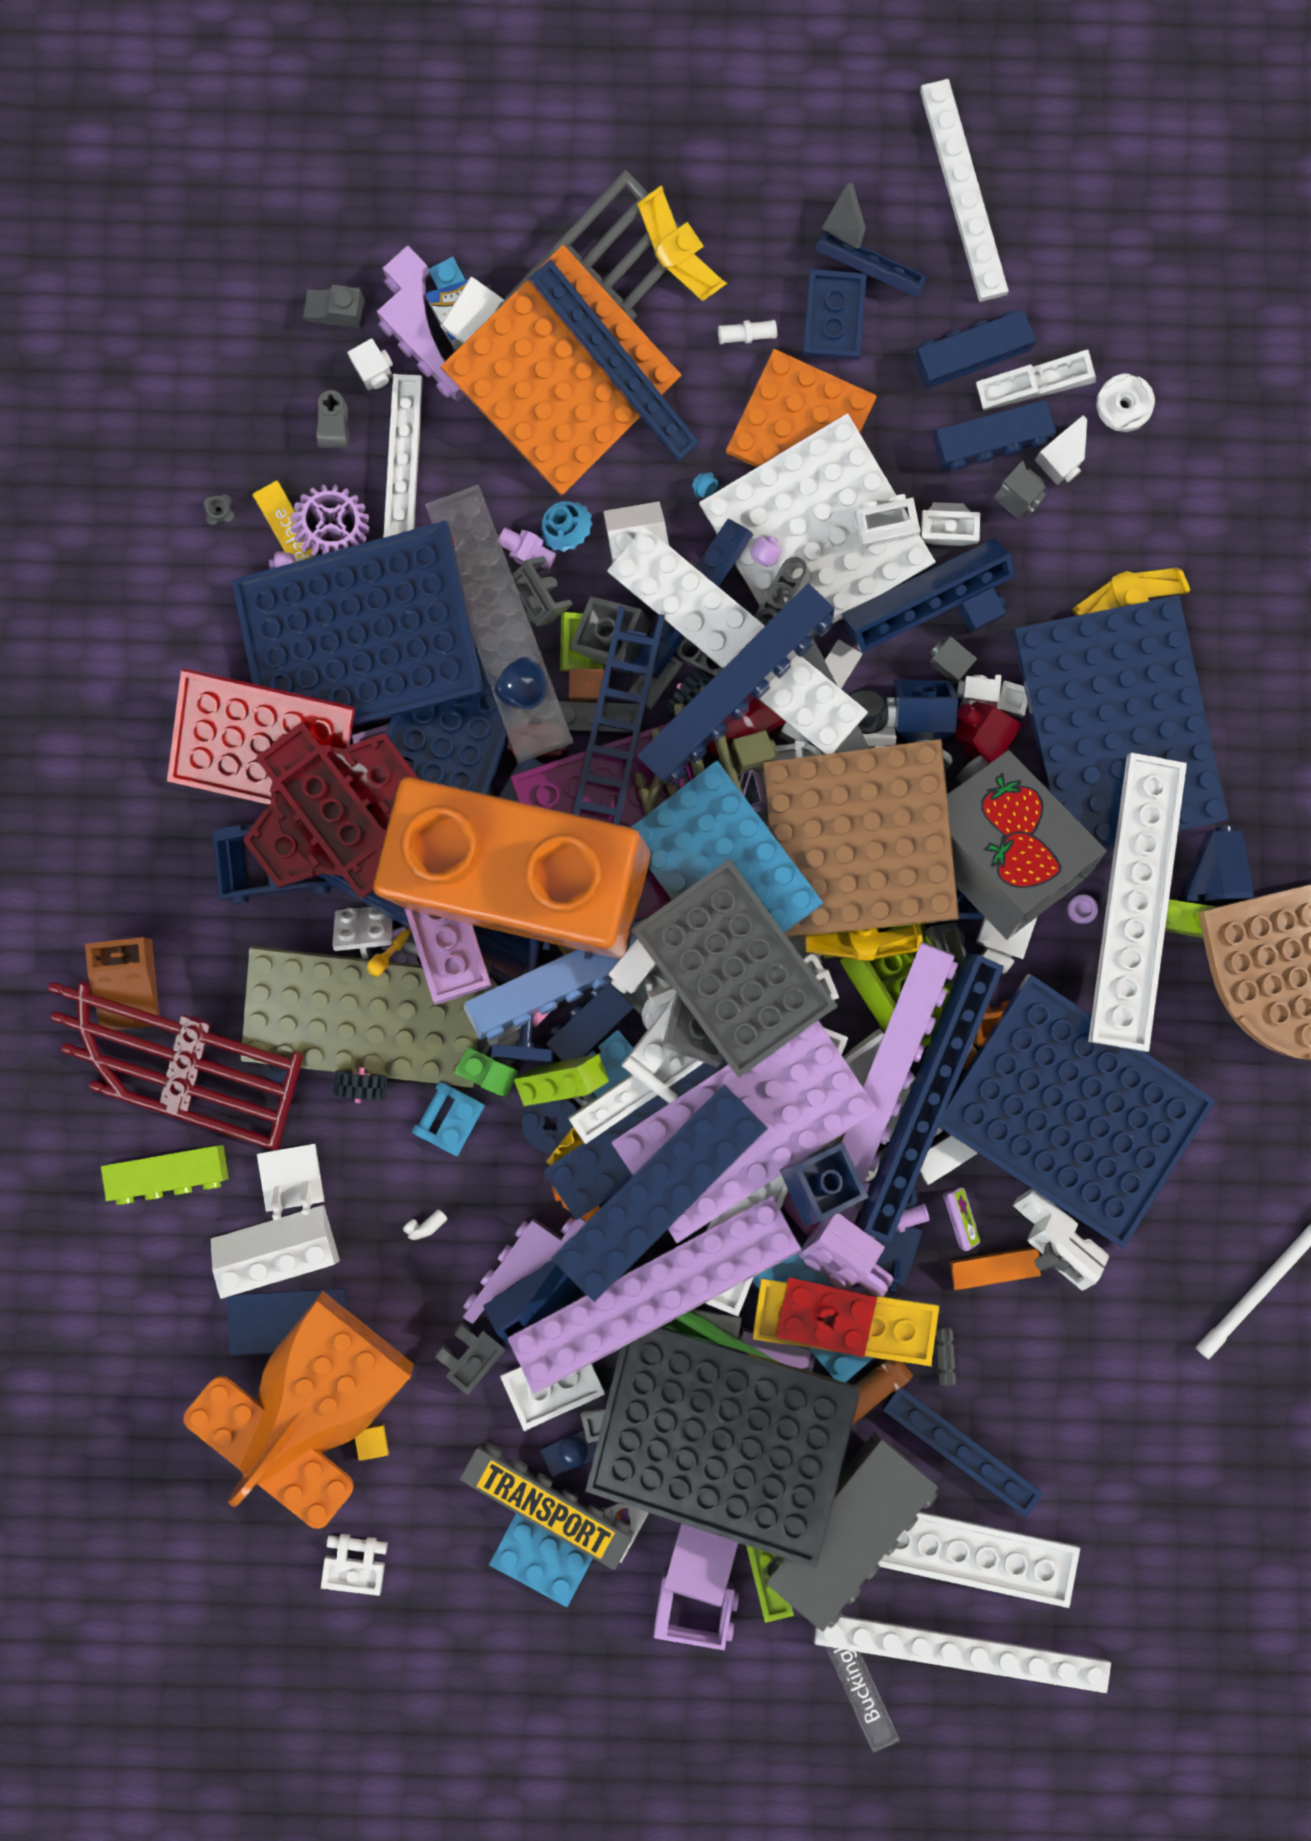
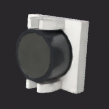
(879, 723)

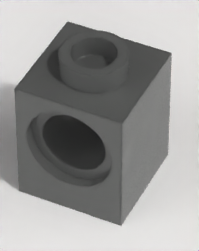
(951, 660)

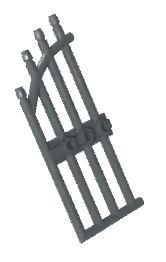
(604, 243)

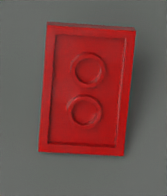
(826, 1316)

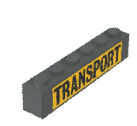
(548, 1506)

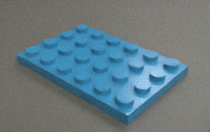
(716, 823)

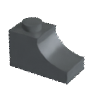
(335, 306)

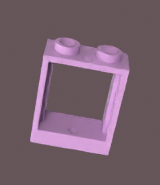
(694, 1636)

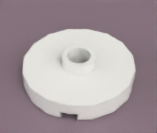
(1133, 391)

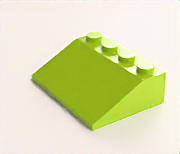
(883, 980)

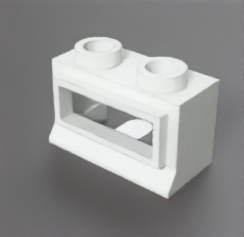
(888, 532)

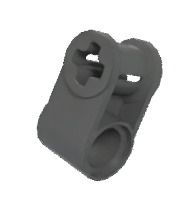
(332, 425)

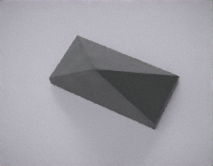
(846, 219)

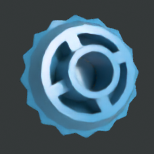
(565, 525)

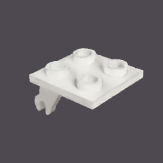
(290, 1179)

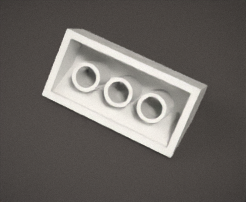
(272, 1252)

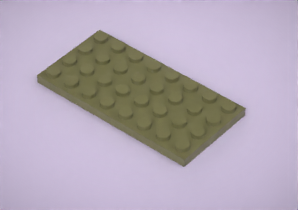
(352, 1018)

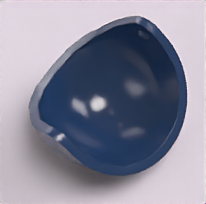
(521, 684)

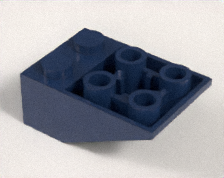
(531, 1300)

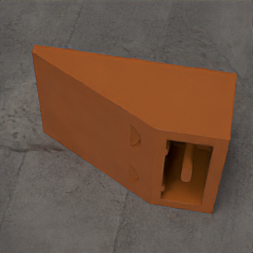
(123, 974)

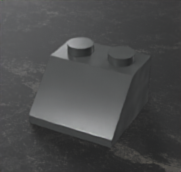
(597, 627)

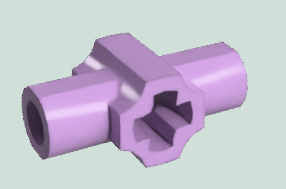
(525, 547)

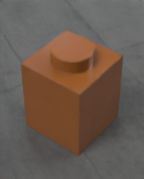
(585, 684)

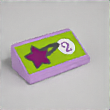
(961, 1218)

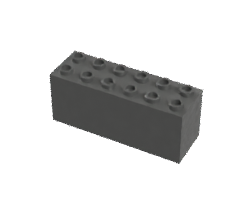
(870, 1510)

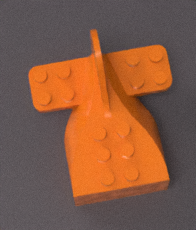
(313, 1396)

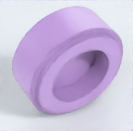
(1082, 909)

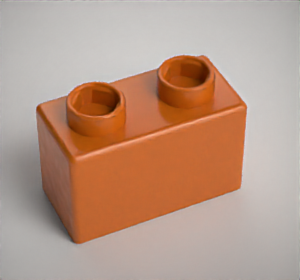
(513, 867)

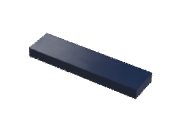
(873, 264)

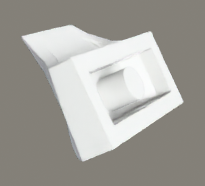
(950, 525)

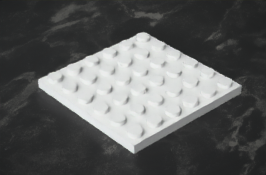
(809, 507)

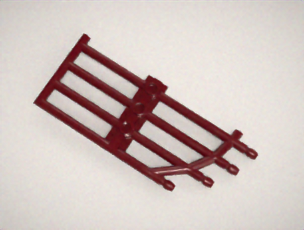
(183, 1067)

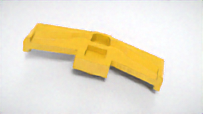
(677, 246)
(1134, 588)
(865, 944)

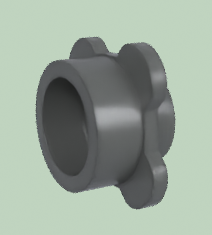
(211, 505)

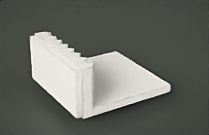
(1014, 946)

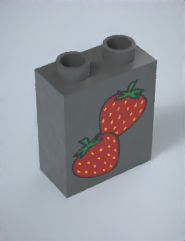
(1014, 843)

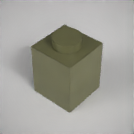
(752, 752)

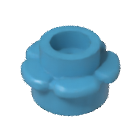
(705, 485)

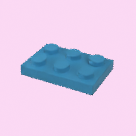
(540, 1560)

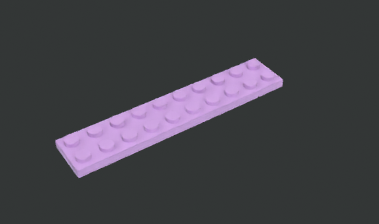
(444, 946)
(654, 1294)

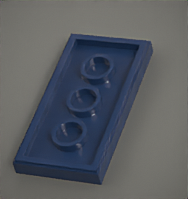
(263, 1319)

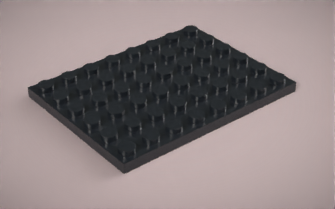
(724, 1442)

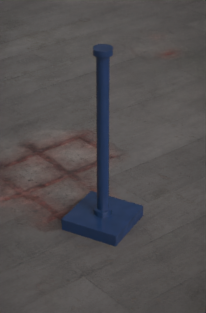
(524, 1048)

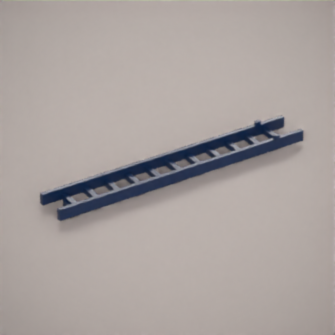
(636, 638)

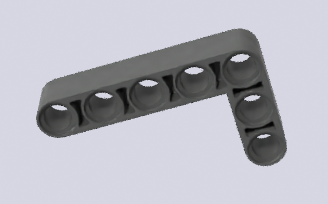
(768, 609)

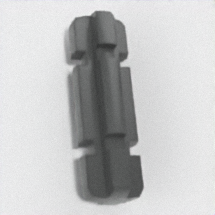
(945, 1354)

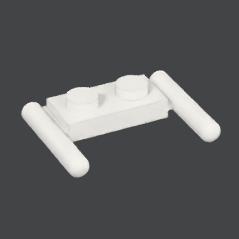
(649, 1056)

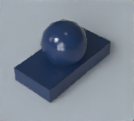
(568, 1453)

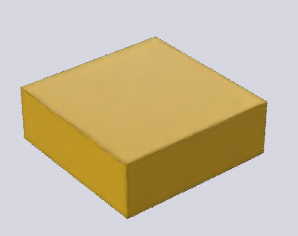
(372, 1443)

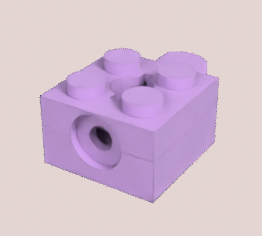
(846, 1256)

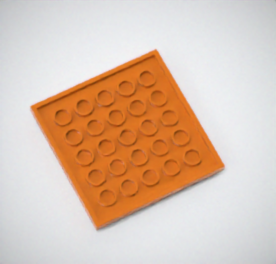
(545, 386)

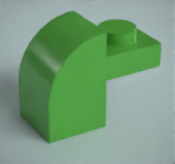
(487, 1071)

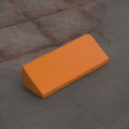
(994, 1268)

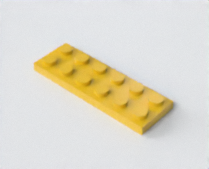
(898, 1330)

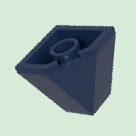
(1219, 870)

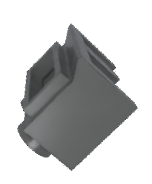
(1021, 491)
(535, 593)
(950, 939)

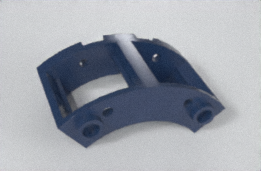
(232, 873)

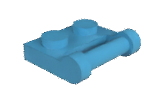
(457, 1123)

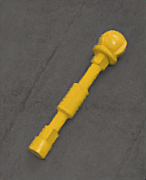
(379, 962)

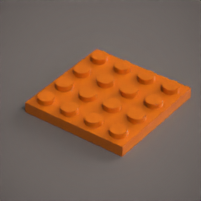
(792, 405)

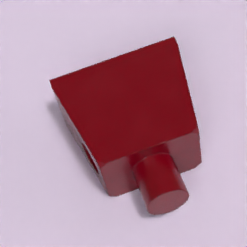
(985, 731)

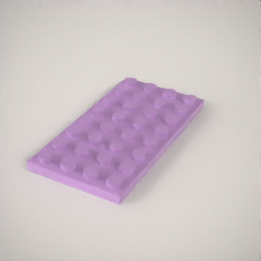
(797, 1092)

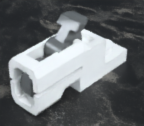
(1056, 1239)

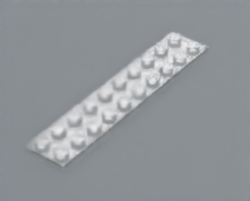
(499, 619)

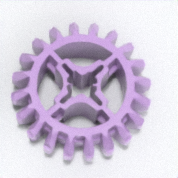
(316, 505)

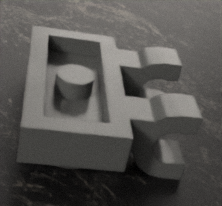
(474, 1362)

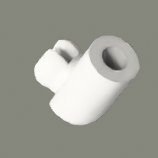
(427, 1228)

